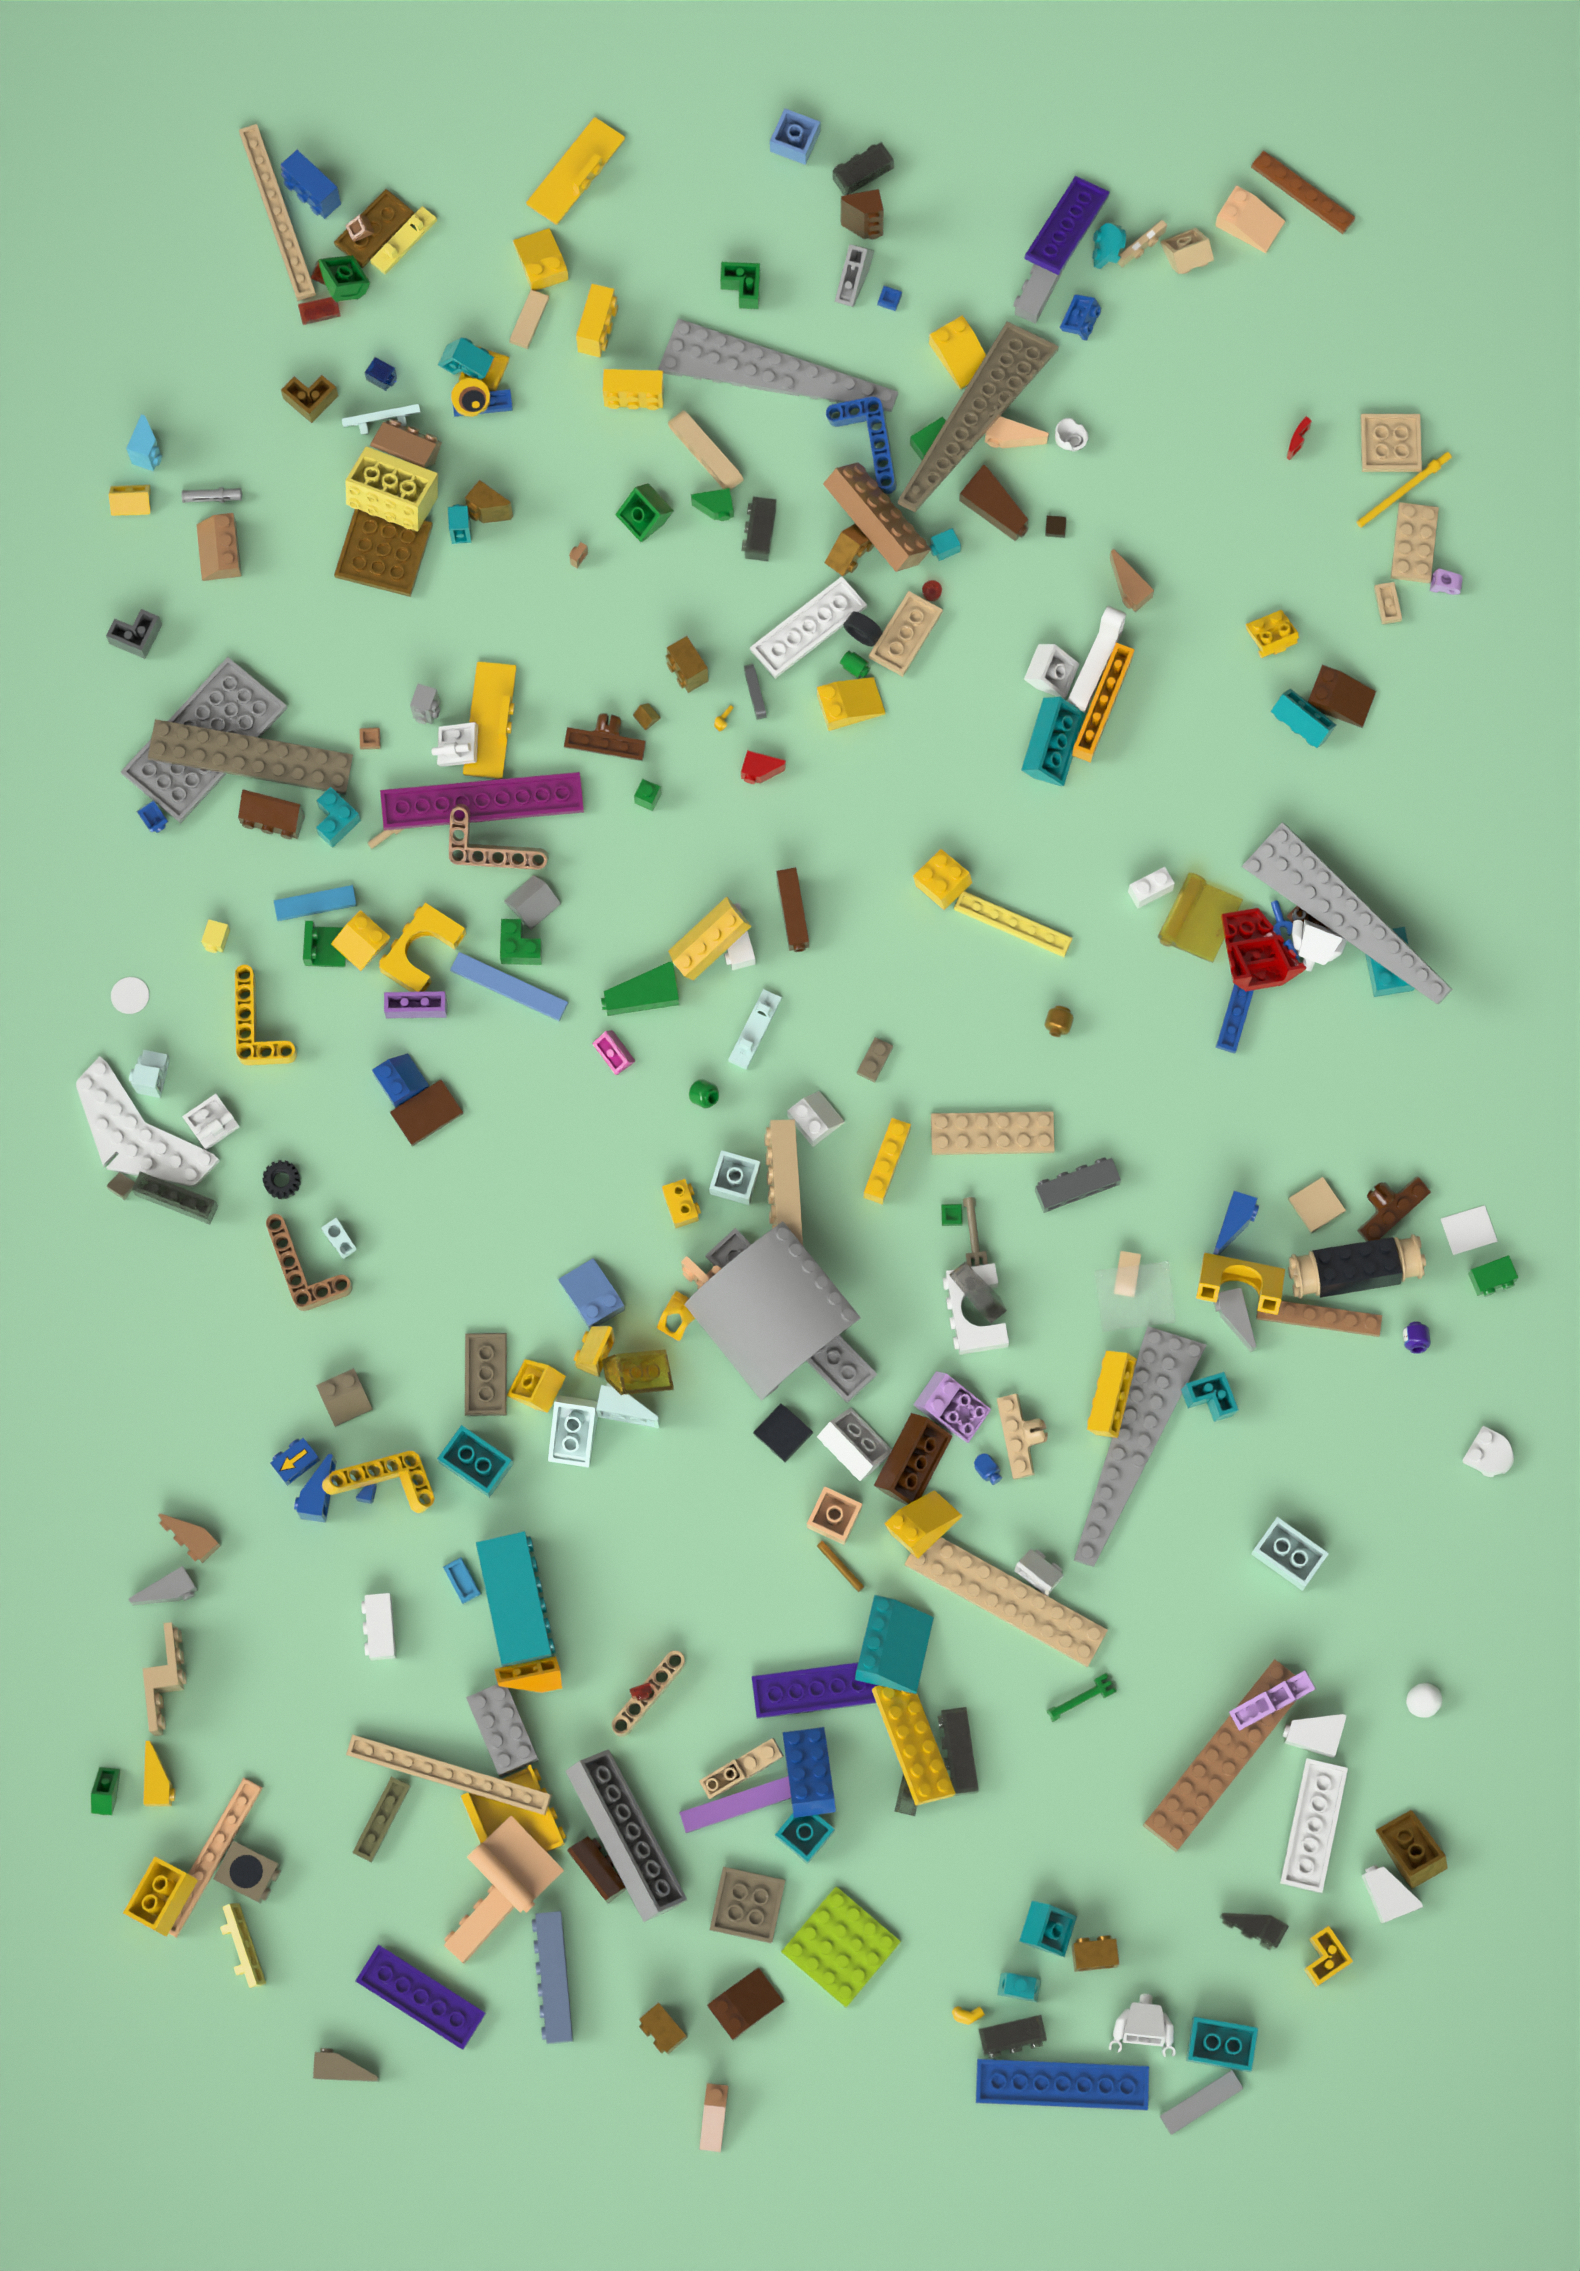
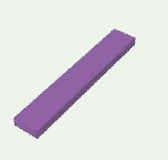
(736, 1805)

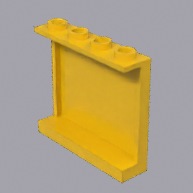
(490, 1814)

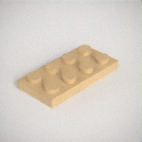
(1414, 542)
(905, 633)

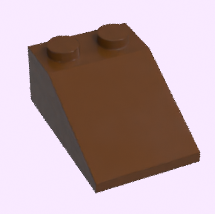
(1341, 696)
(745, 2003)

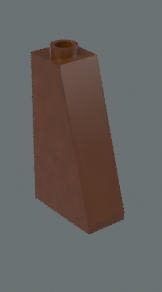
(993, 503)
(792, 909)

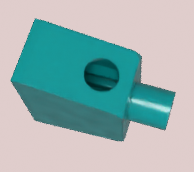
(1019, 1987)

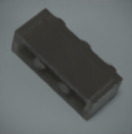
(863, 169)
(759, 528)
(1012, 2036)

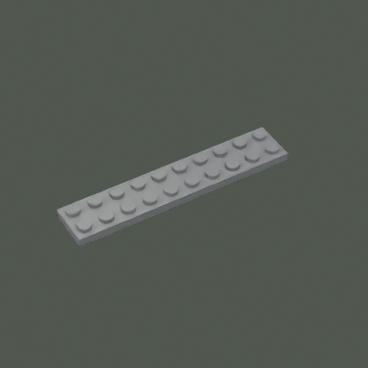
(836, 1360)

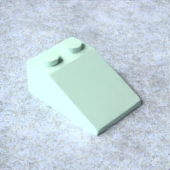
(624, 1408)
(573, 1431)

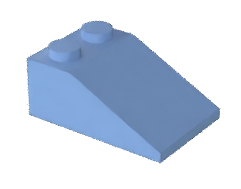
(592, 1294)

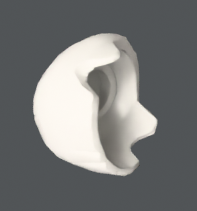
(1070, 435)
(1424, 1700)

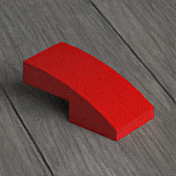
(1297, 440)

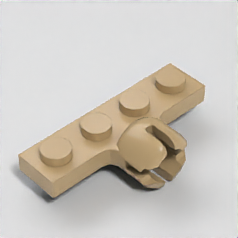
(1019, 1435)

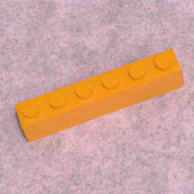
(1103, 702)

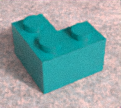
(466, 357)
(340, 817)
(1213, 1391)

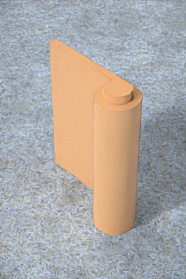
(515, 1864)

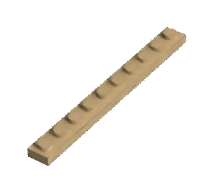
(277, 212)
(449, 1775)

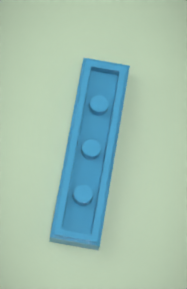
(315, 903)

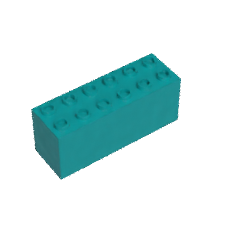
(515, 1599)

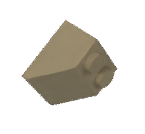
(344, 1397)

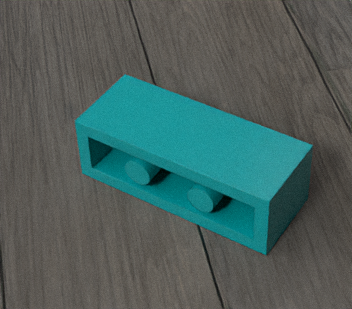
(1303, 718)

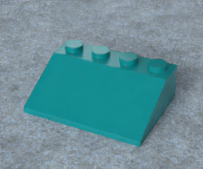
(894, 1645)

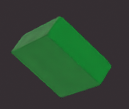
(951, 1214)

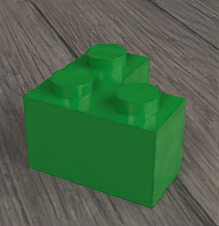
(744, 278)
(514, 948)

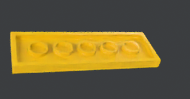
(914, 1745)

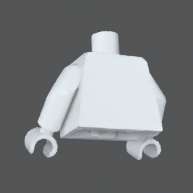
(1144, 2025)

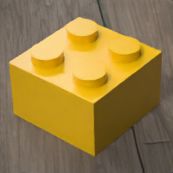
(942, 879)

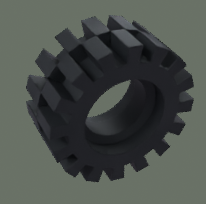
(281, 1167)

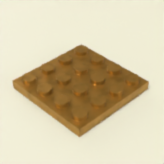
(382, 553)

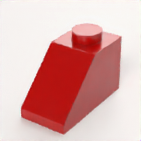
(760, 767)

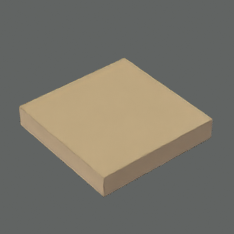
(1316, 1205)

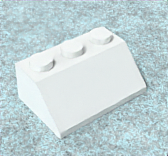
(854, 1444)

